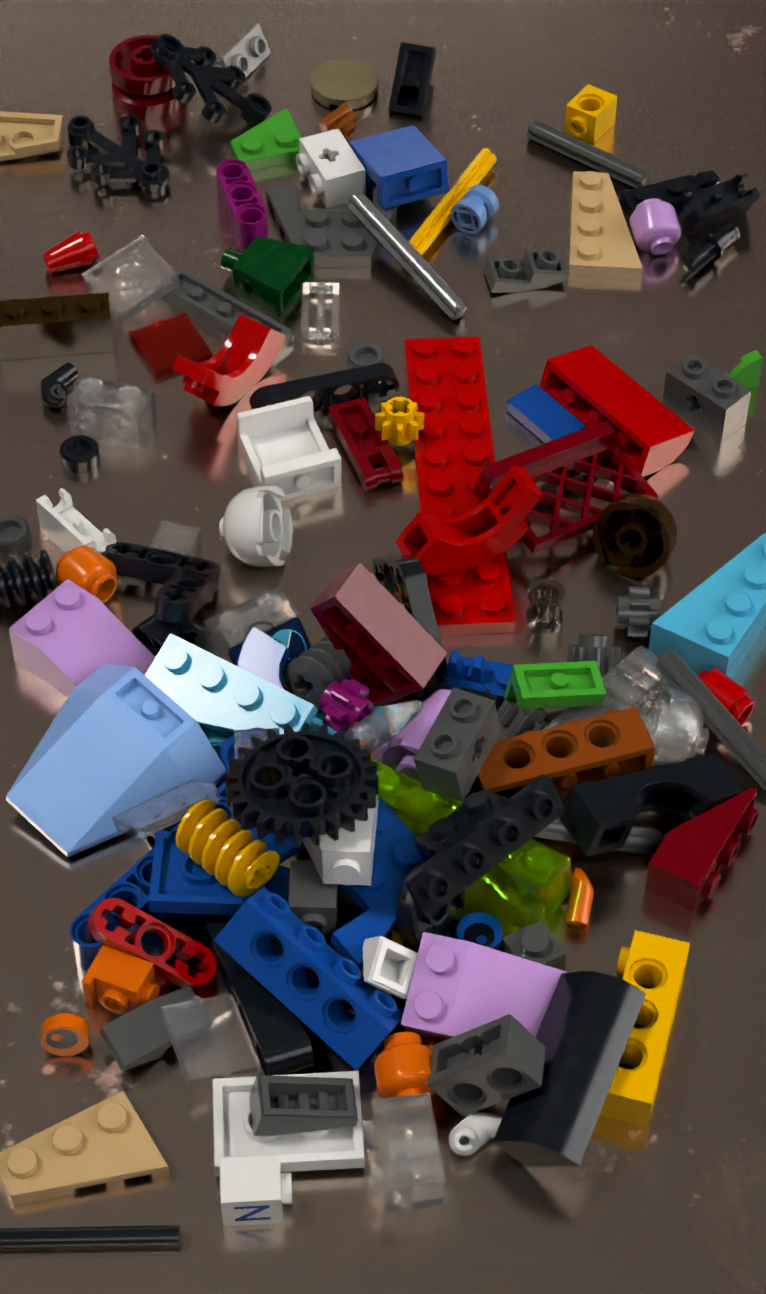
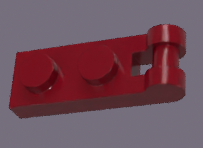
(364, 444)

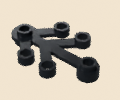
(172, 54)
(150, 176)

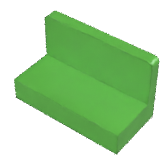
(555, 685)

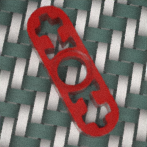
(127, 917)

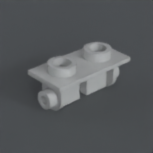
(247, 52)

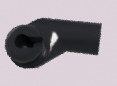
(53, 386)

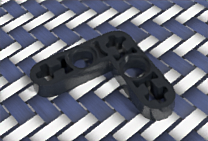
(185, 579)
(406, 579)

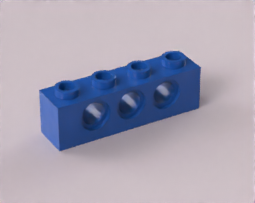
(285, 976)

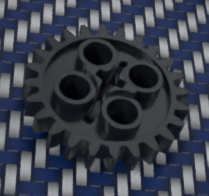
(301, 784)

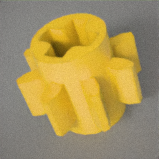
(399, 421)

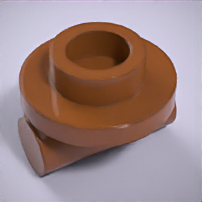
(342, 119)

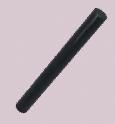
(90, 1236)

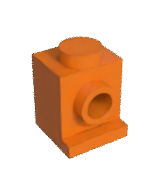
(119, 981)

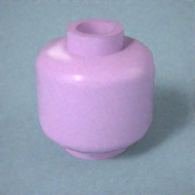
(655, 226)

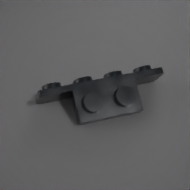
(478, 839)

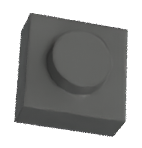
(535, 944)

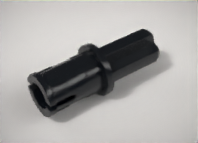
(710, 247)

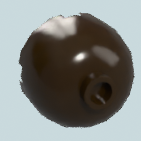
(635, 535)

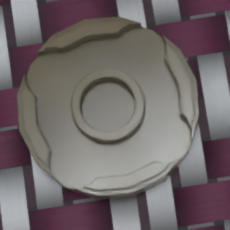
(344, 82)

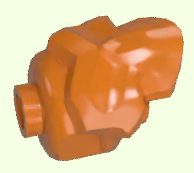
(404, 1065)

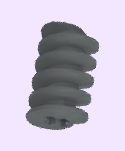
(316, 669)

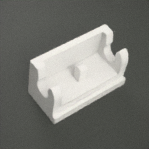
(69, 527)

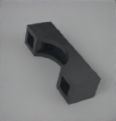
(605, 810)

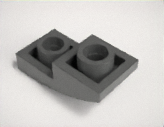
(535, 271)
(141, 1033)

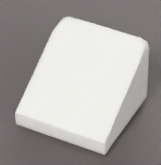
(388, 965)

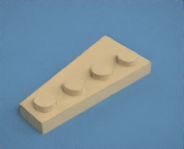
(599, 231)

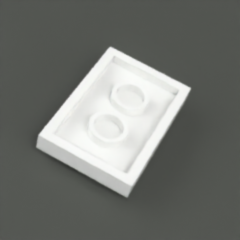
(298, 1151)

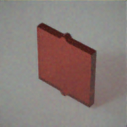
(165, 340)

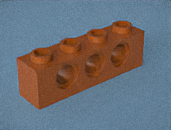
(569, 754)

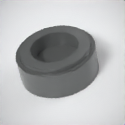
(364, 355)
(14, 535)

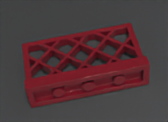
(571, 452)

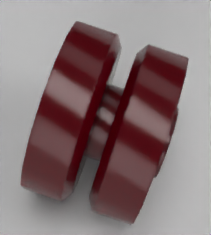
(139, 82)

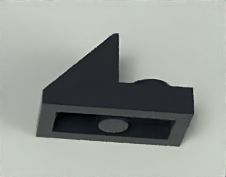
(412, 79)

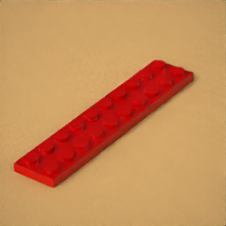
(449, 457)

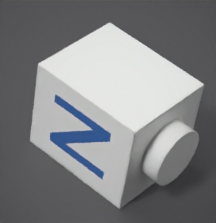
(253, 1190)

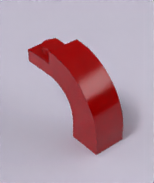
(236, 365)
(476, 536)

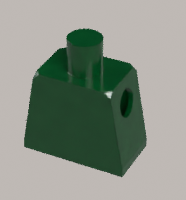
(270, 273)

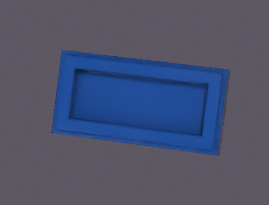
(543, 414)

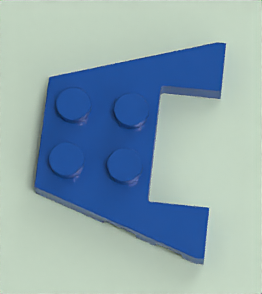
(392, 861)

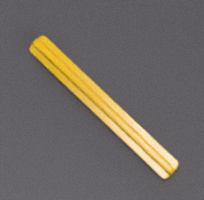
(441, 214)

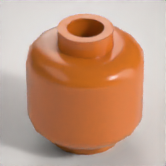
(89, 571)

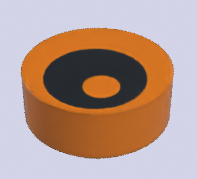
(65, 1034)

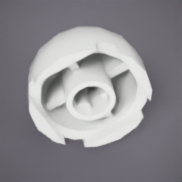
(257, 526)

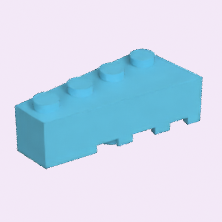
(719, 617)

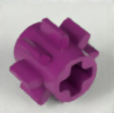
(345, 704)

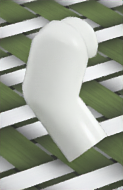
(473, 1132)

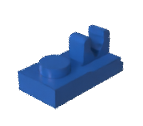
(477, 674)

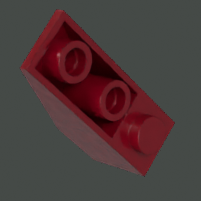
(694, 852)

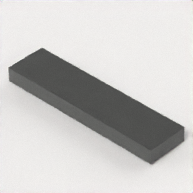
(216, 307)

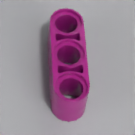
(241, 202)

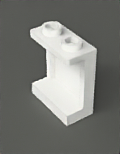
(288, 449)

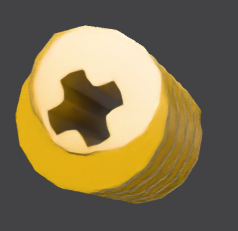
(226, 849)

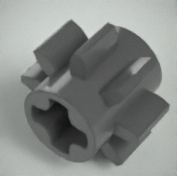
(637, 611)
(595, 648)
(517, 721)

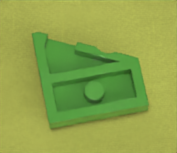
(268, 143)

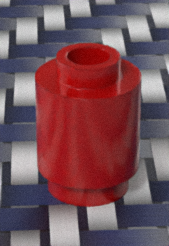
(729, 693)

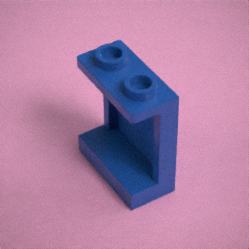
(402, 166)

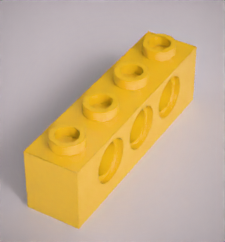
(662, 965)

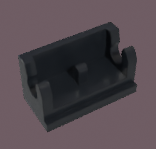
(714, 204)

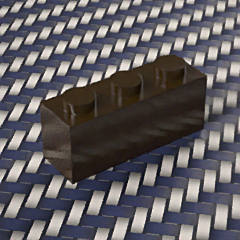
(55, 326)

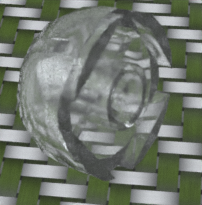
(674, 724)

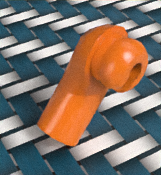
(580, 899)

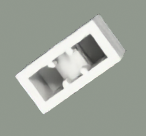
(331, 167)

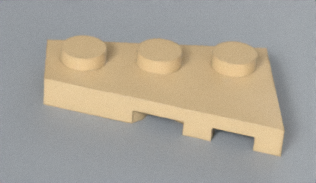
(29, 134)
(81, 1151)

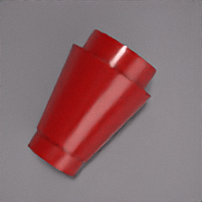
(71, 253)

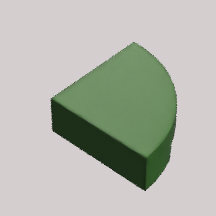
(748, 370)

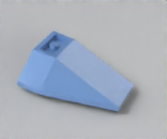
(106, 753)

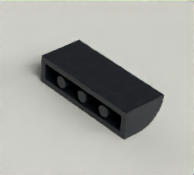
(584, 1044)

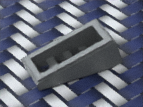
(283, 1120)

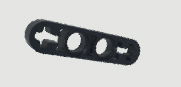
(326, 384)

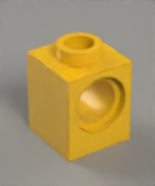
(590, 114)

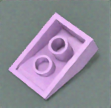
(73, 637)
(469, 985)

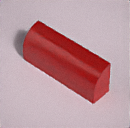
(601, 391)

